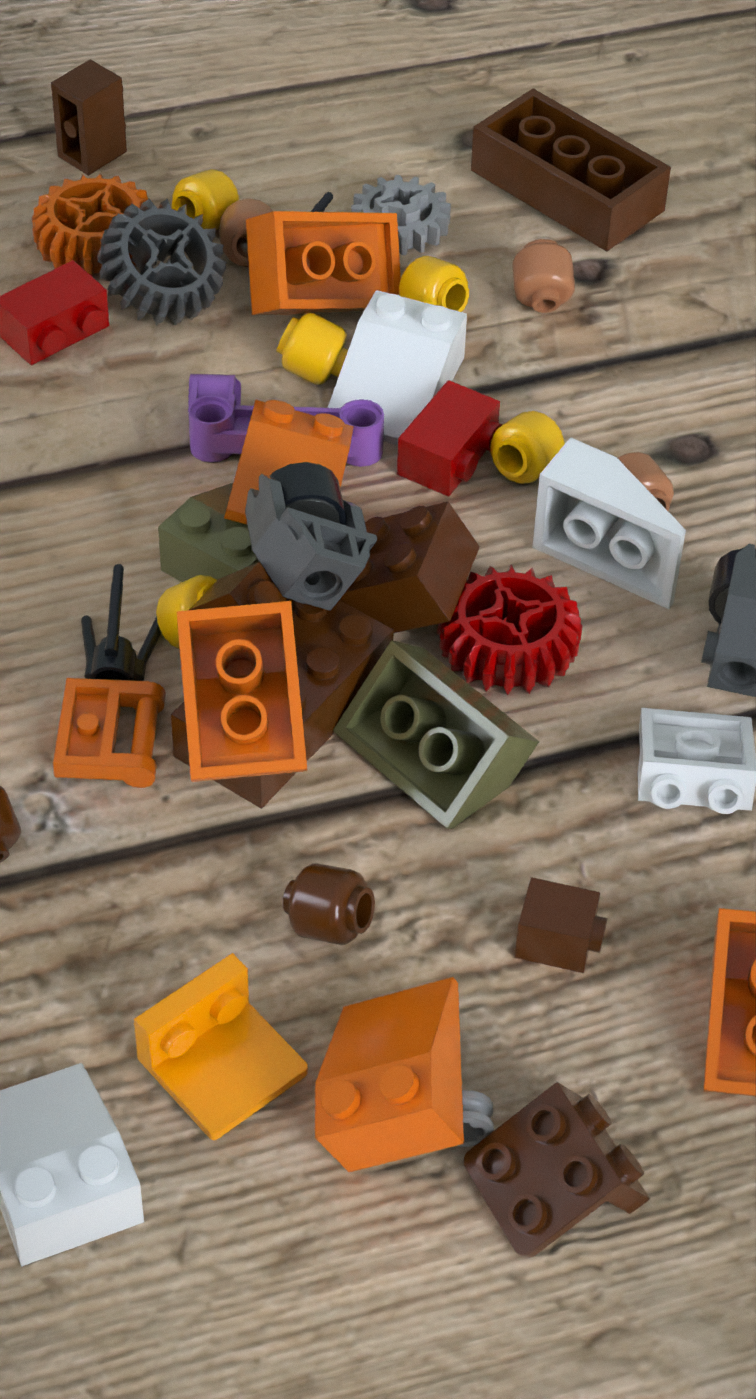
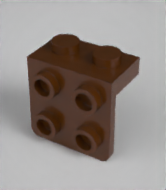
(553, 1169)

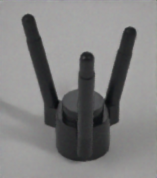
(114, 655)

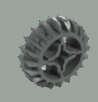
(150, 237)

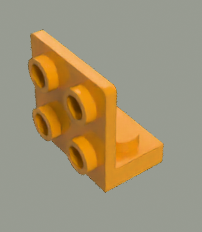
(216, 1049)

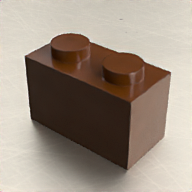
(89, 117)

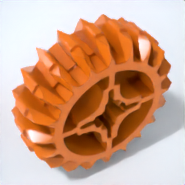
(75, 216)

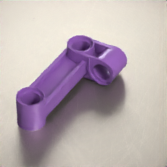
(221, 423)

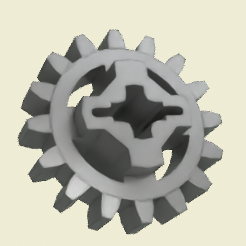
(419, 210)

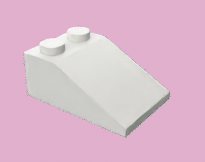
(401, 358)
(607, 523)
(62, 1166)

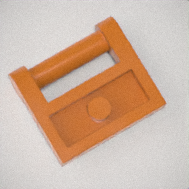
(91, 725)

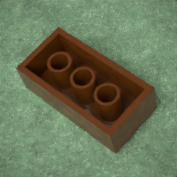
(570, 169)
(333, 662)

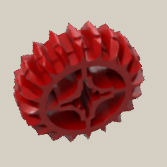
(511, 630)

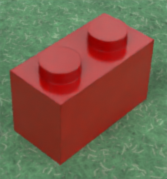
(53, 312)
(448, 438)

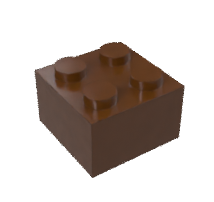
(414, 568)

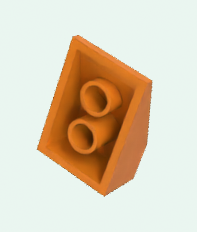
(321, 261)
(285, 437)
(241, 691)
(732, 1006)
(392, 1078)

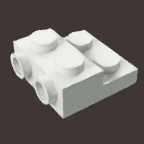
(696, 760)

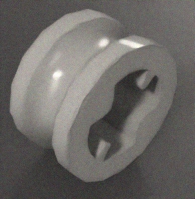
(476, 1117)

